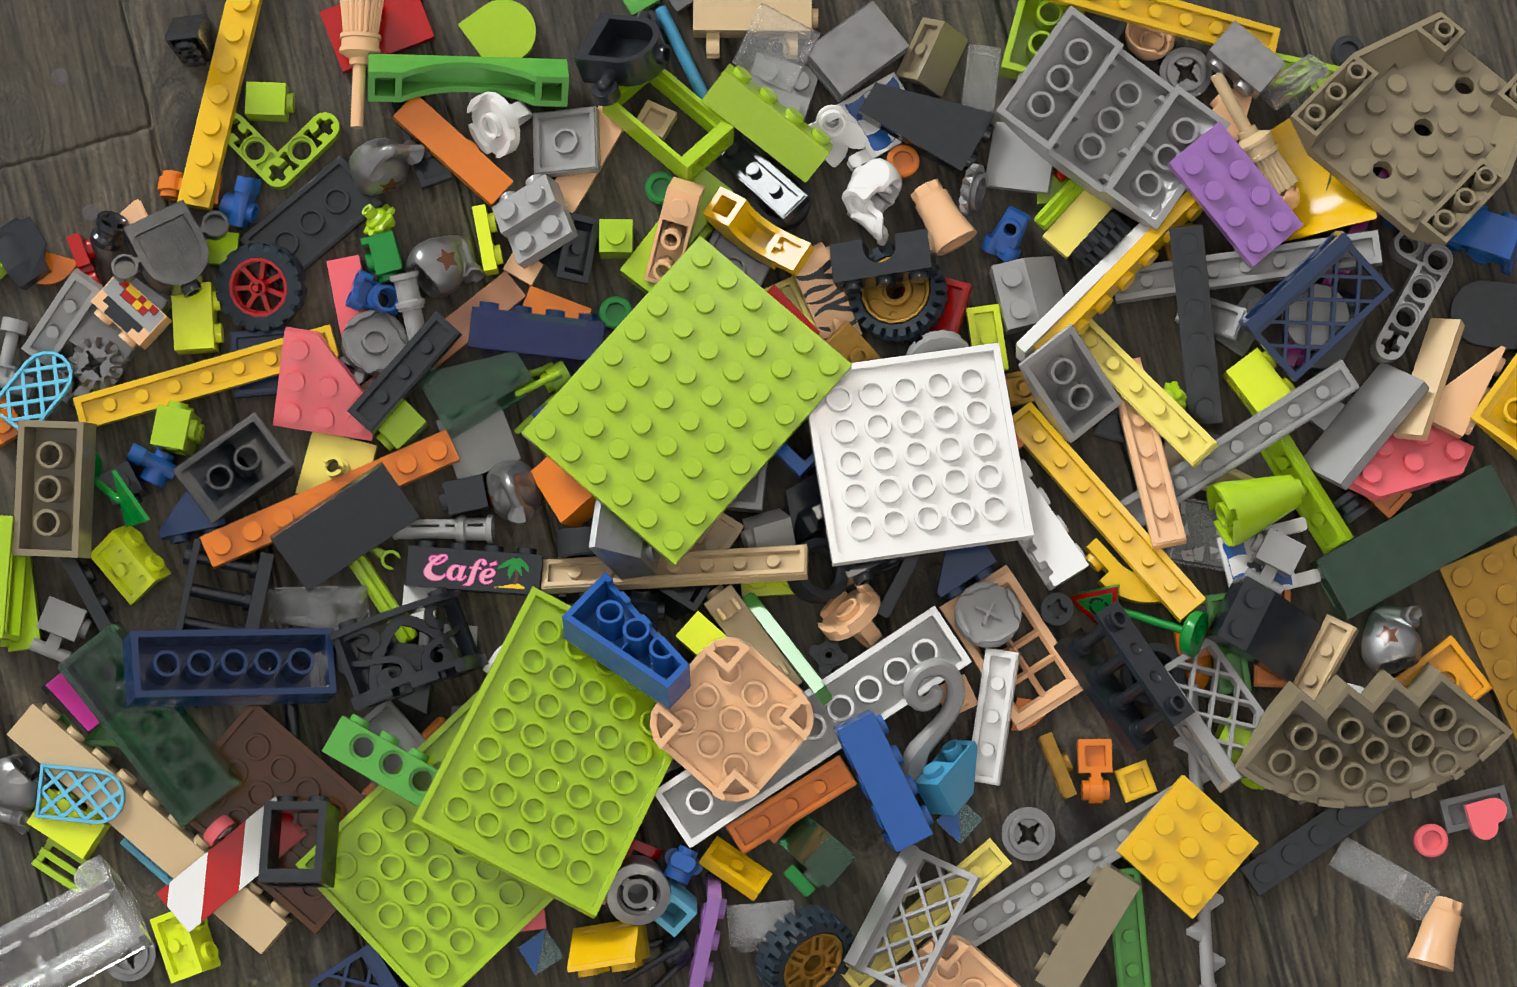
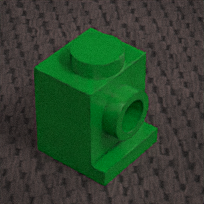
(384, 256)

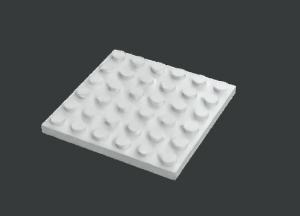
(919, 457)

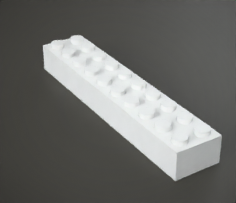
(865, 683)

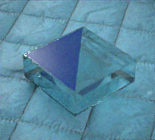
(961, 824)
(540, 952)

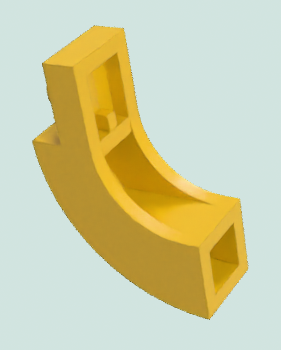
(756, 235)
(1131, 586)

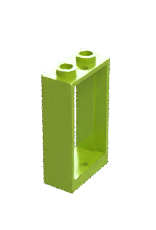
(697, 158)
(11, 585)

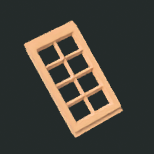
(1046, 700)

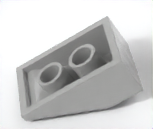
(1069, 384)

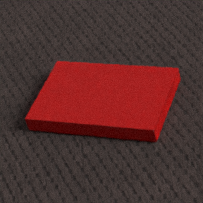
(401, 28)

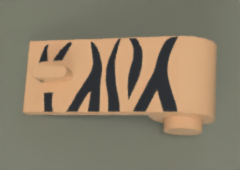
(824, 300)

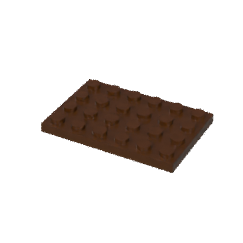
(279, 764)

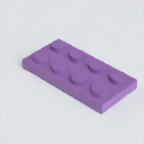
(1234, 194)

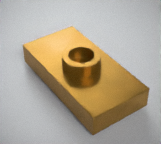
(851, 344)
(1058, 764)

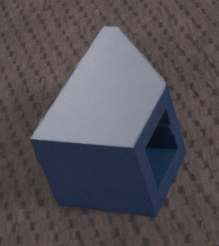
(188, 520)
(960, 567)

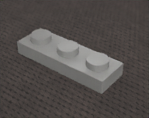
(63, 316)

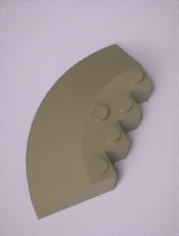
(1369, 744)

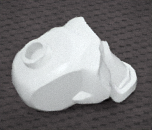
(870, 193)

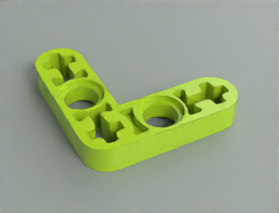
(273, 159)

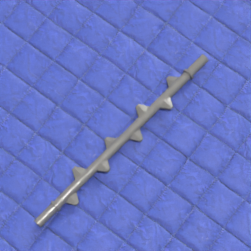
(1202, 929)

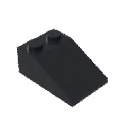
(235, 469)
(1263, 628)

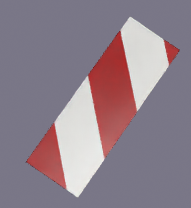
(223, 870)

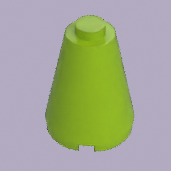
(1252, 505)

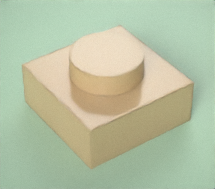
(657, 118)

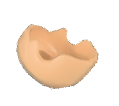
(1147, 43)

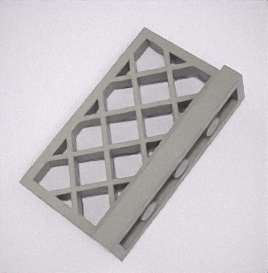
(1197, 734)
(891, 902)

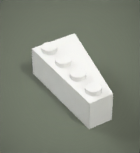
(1051, 547)

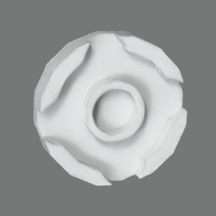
(497, 123)

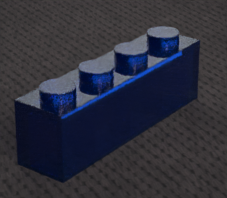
(534, 333)

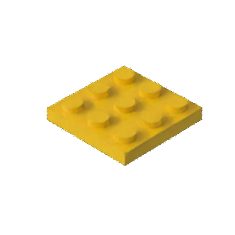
(1187, 846)

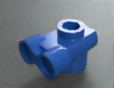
(241, 206)
(1003, 241)
(365, 295)
(156, 466)
(682, 864)

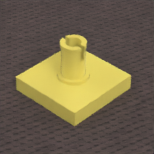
(331, 457)

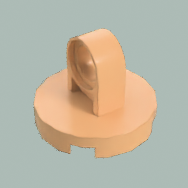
(852, 616)

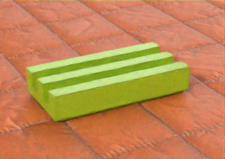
(45, 853)

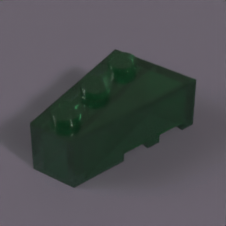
(475, 390)
(816, 851)

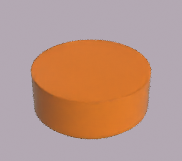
(904, 159)

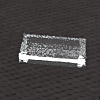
(981, 77)

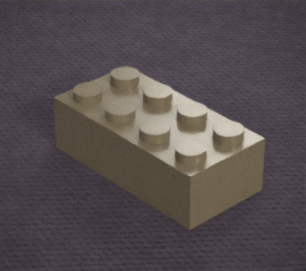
(54, 489)

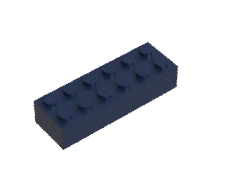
(228, 667)

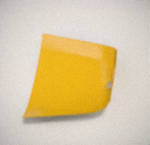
(1316, 208)

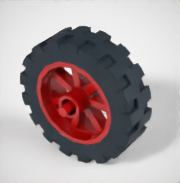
(229, 287)

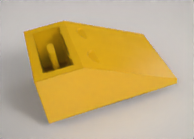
(607, 945)

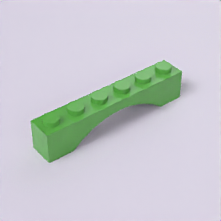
(412, 76)

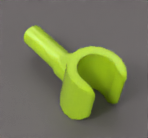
(381, 553)

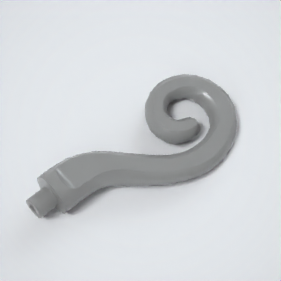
(919, 749)

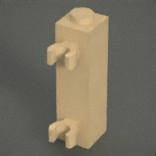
(733, 17)
(739, 622)

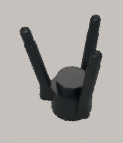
(674, 951)

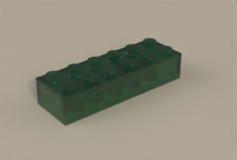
(1416, 542)
(158, 741)

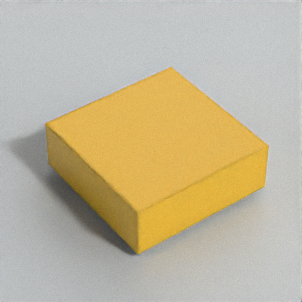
(1135, 781)

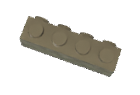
(1089, 928)

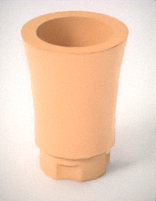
(942, 217)
(1438, 935)

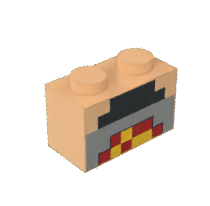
(131, 312)

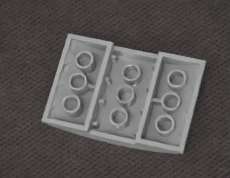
(1105, 119)

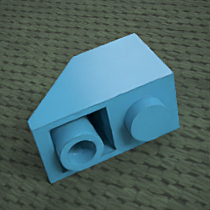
(949, 778)

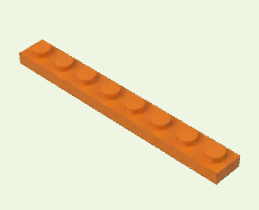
(255, 530)

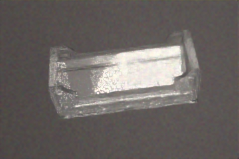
(74, 932)

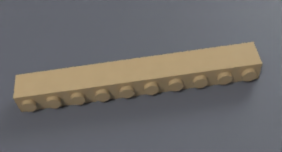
(144, 820)

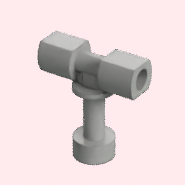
(13, 329)

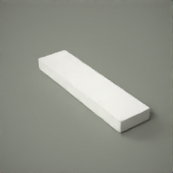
(994, 713)

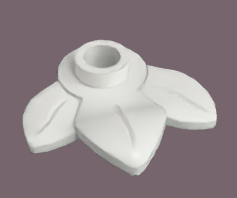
(842, 133)

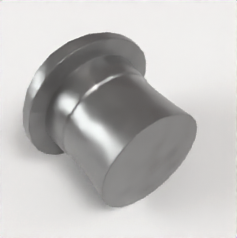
(638, 891)

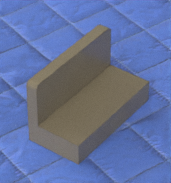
(932, 55)

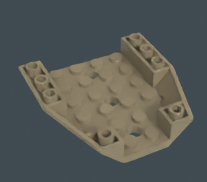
(1368, 120)

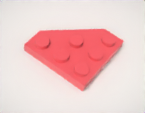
(316, 388)
(1412, 465)

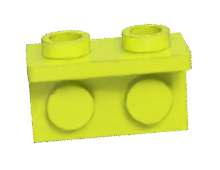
(129, 563)
(184, 951)

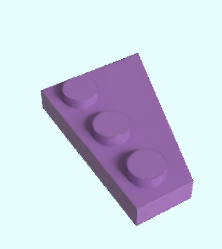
(708, 939)

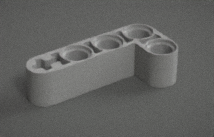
(1406, 300)

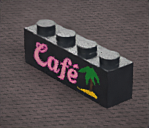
(474, 570)

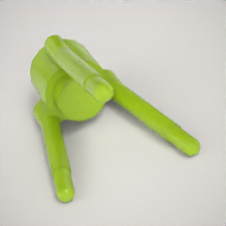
(553, 378)

